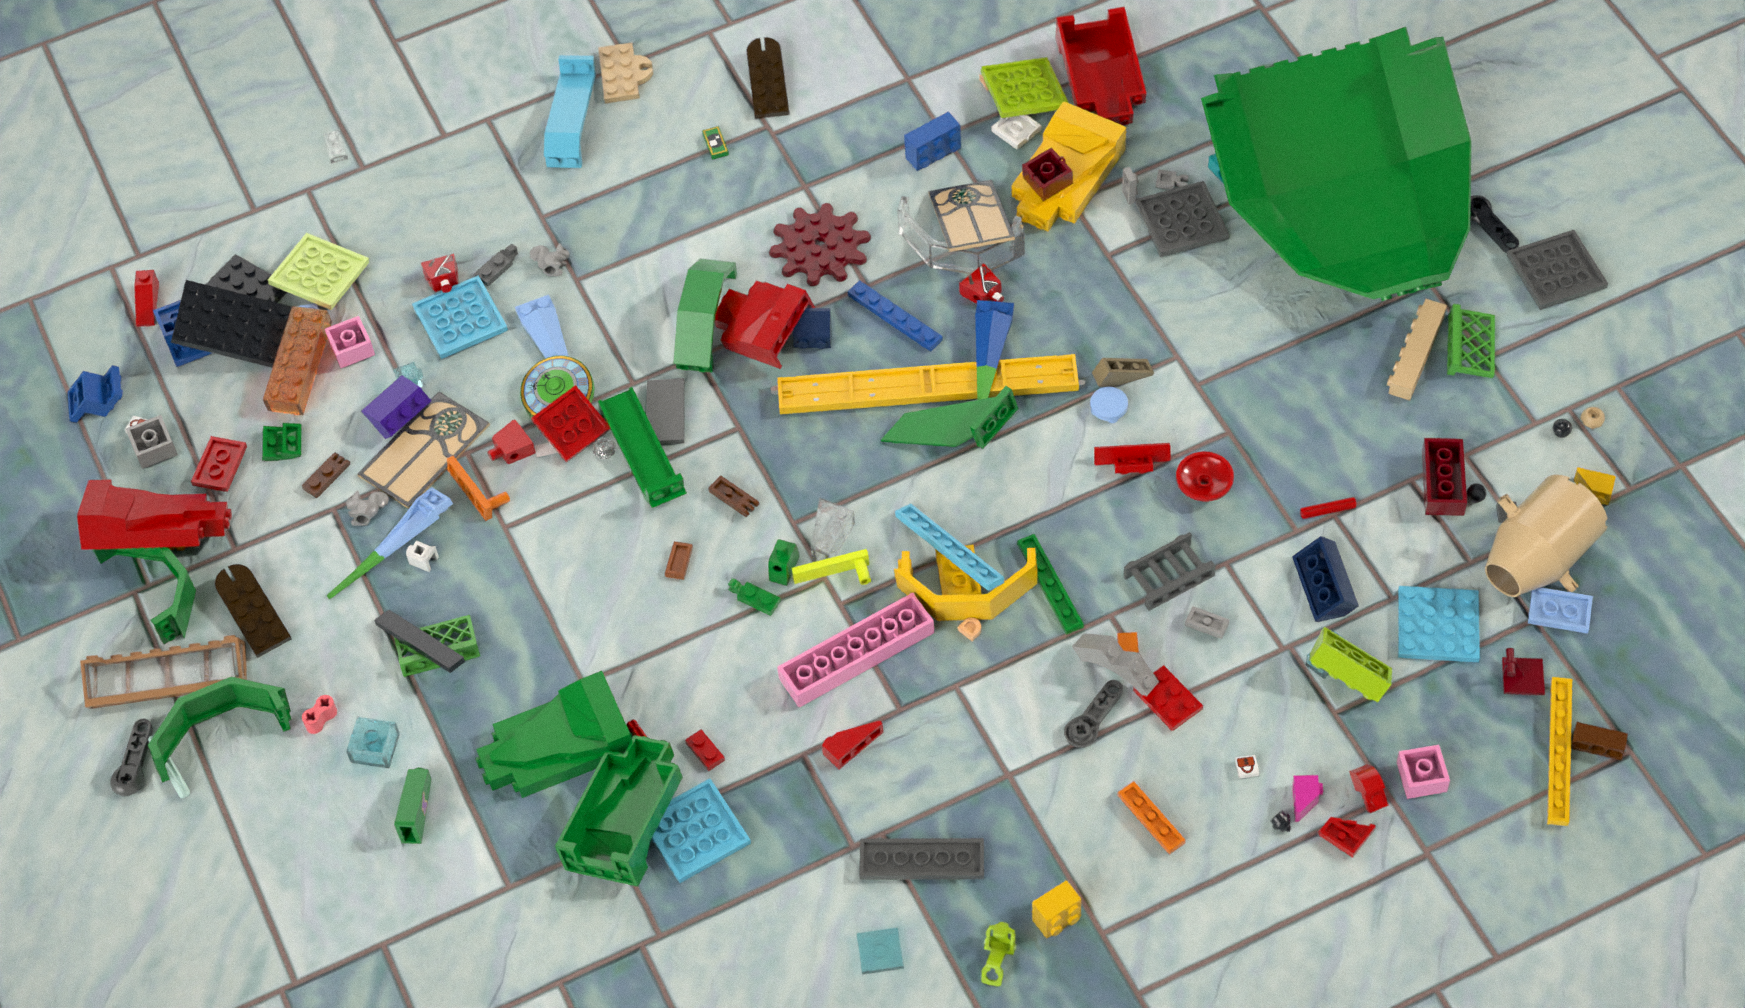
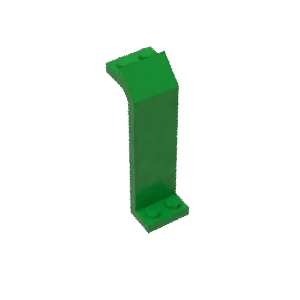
(641, 448)

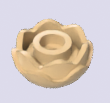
(1588, 420)

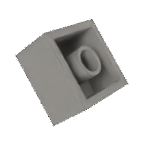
(151, 441)

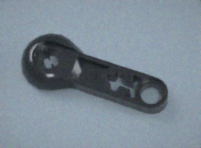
(1491, 223)

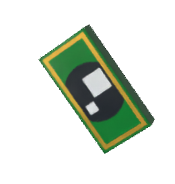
(715, 142)

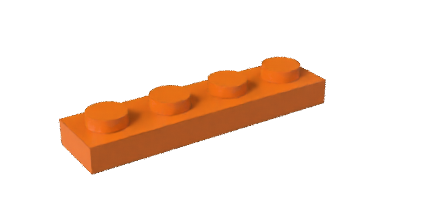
(1151, 817)

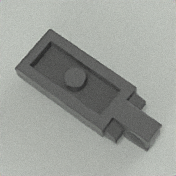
(497, 265)

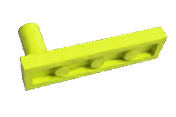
(855, 560)

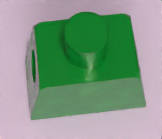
(785, 556)

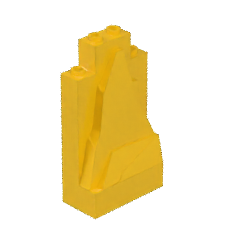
(1090, 150)

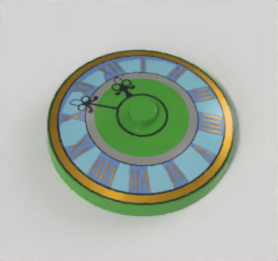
(553, 378)

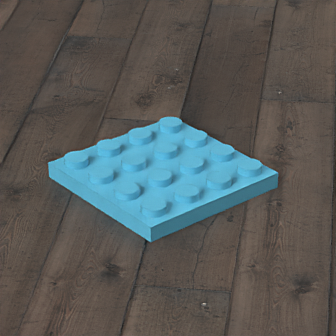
(460, 317)
(1438, 624)
(698, 831)

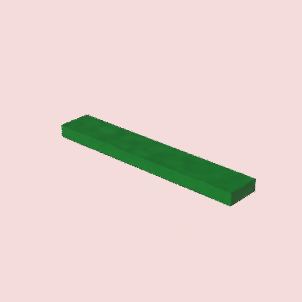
(1052, 586)

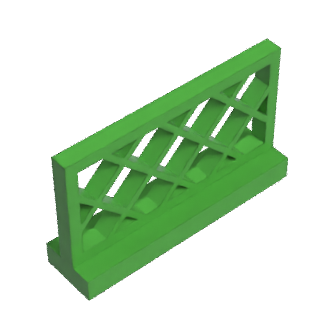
(1455, 343)
(418, 663)

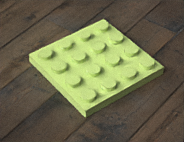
(318, 271)

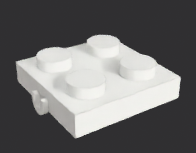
(1016, 129)

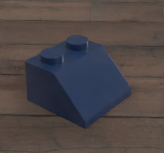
(813, 329)

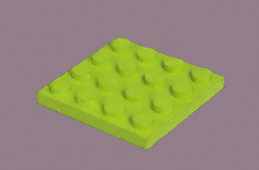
(1023, 87)

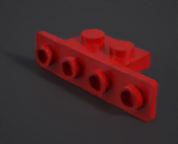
(1132, 457)

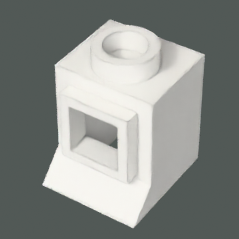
(421, 561)

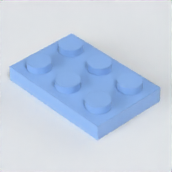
(1560, 610)

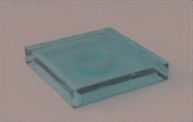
(880, 951)

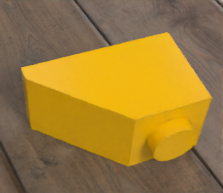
(1598, 483)

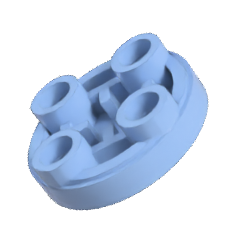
(1109, 404)

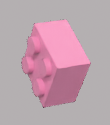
(349, 342)
(1423, 771)

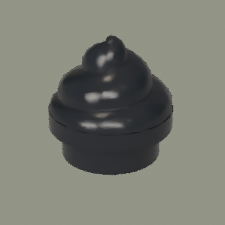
(1562, 428)
(1476, 492)
(1281, 822)

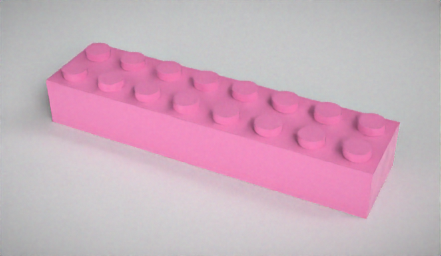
(855, 649)

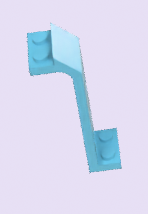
(569, 111)

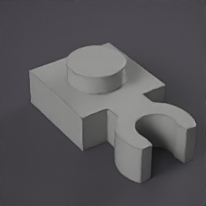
(1168, 179)

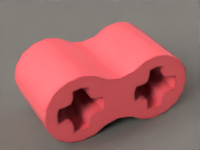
(319, 714)

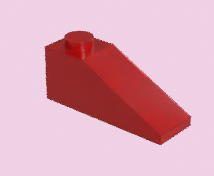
(146, 297)
(850, 742)

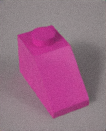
(1305, 794)

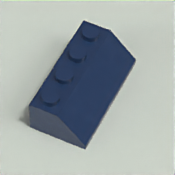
(1325, 580)

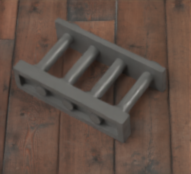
(1170, 588)

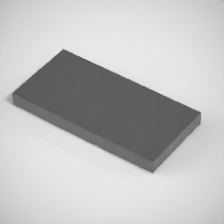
(667, 409)

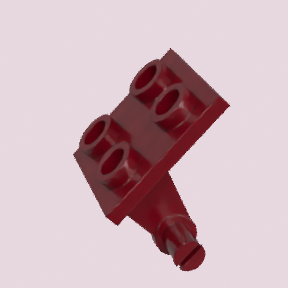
(1522, 675)

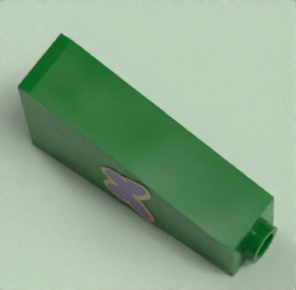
(413, 806)

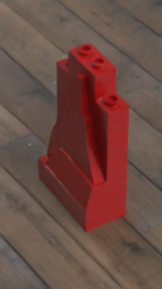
(1102, 65)
(143, 519)

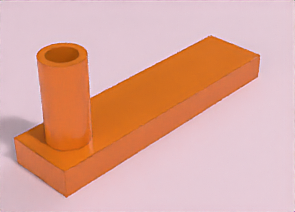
(482, 504)

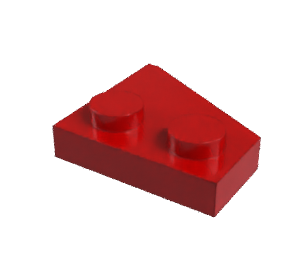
(1346, 834)

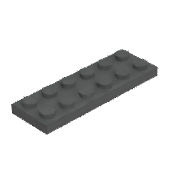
(921, 858)

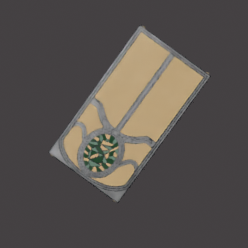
(971, 215)
(421, 449)

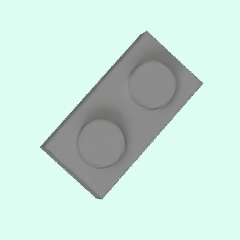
(1129, 185)
(1207, 622)

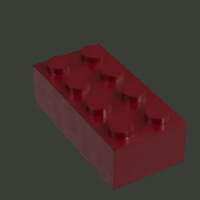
(1444, 476)

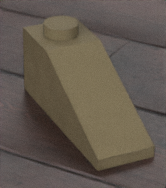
(1119, 371)

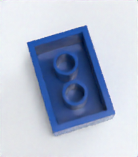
(932, 141)

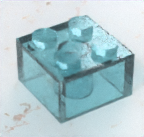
(373, 742)

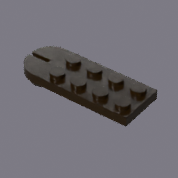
(767, 79)
(251, 610)

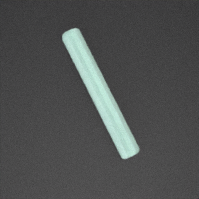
(176, 778)

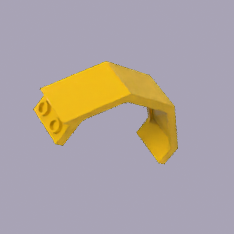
(968, 606)

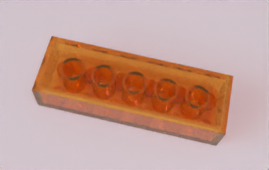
(297, 361)

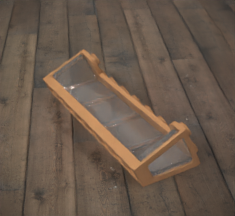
(161, 672)

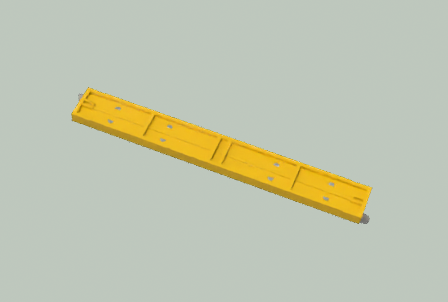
(923, 384)

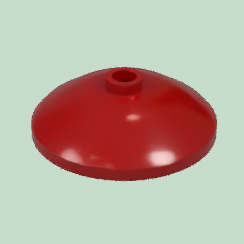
(1204, 468)

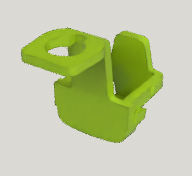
(999, 945)

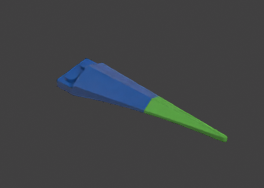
(992, 328)

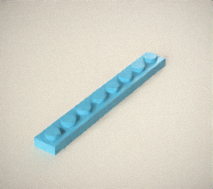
(949, 547)

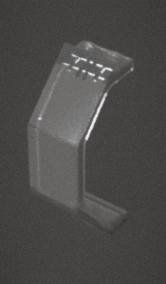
(963, 261)

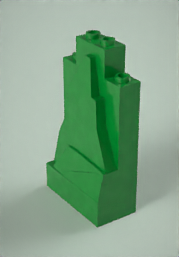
(555, 739)
(620, 812)

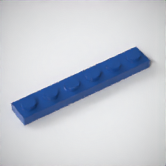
(895, 316)

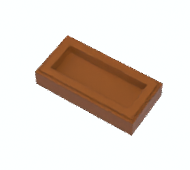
(678, 560)

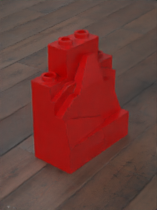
(761, 320)

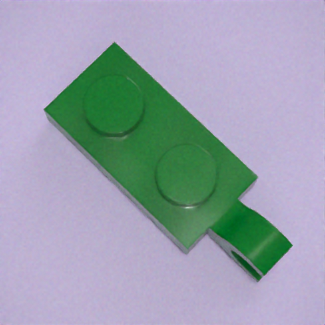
(754, 596)

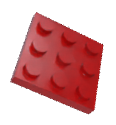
(570, 423)

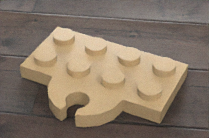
(622, 72)

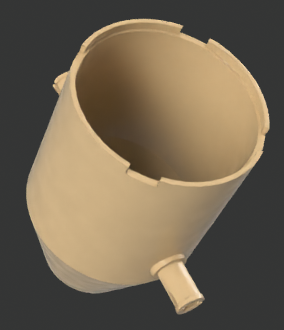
(1544, 536)

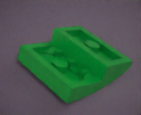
(281, 442)

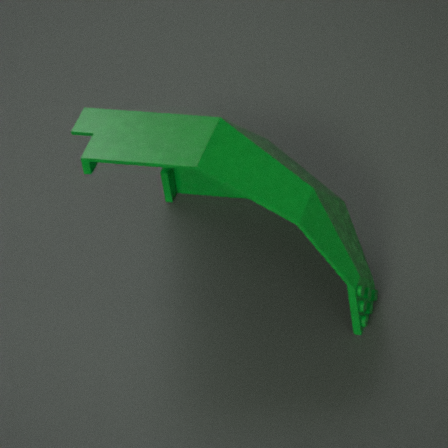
(1351, 162)

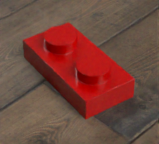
(705, 750)

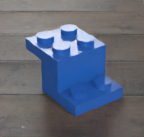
(166, 319)
(94, 394)

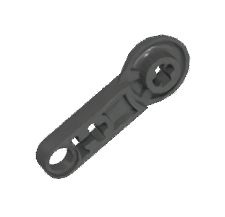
(1092, 717)
(132, 761)

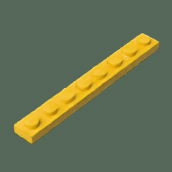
(1559, 751)

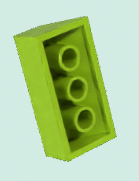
(1351, 665)

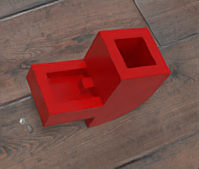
(1370, 784)

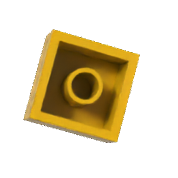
(1056, 909)

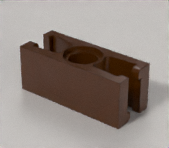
(1599, 741)

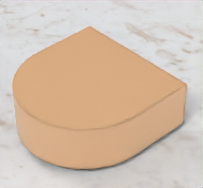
(970, 628)

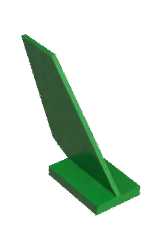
(955, 423)

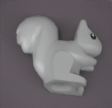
(548, 260)
(364, 510)

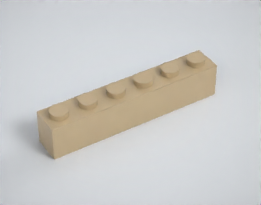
(1417, 349)

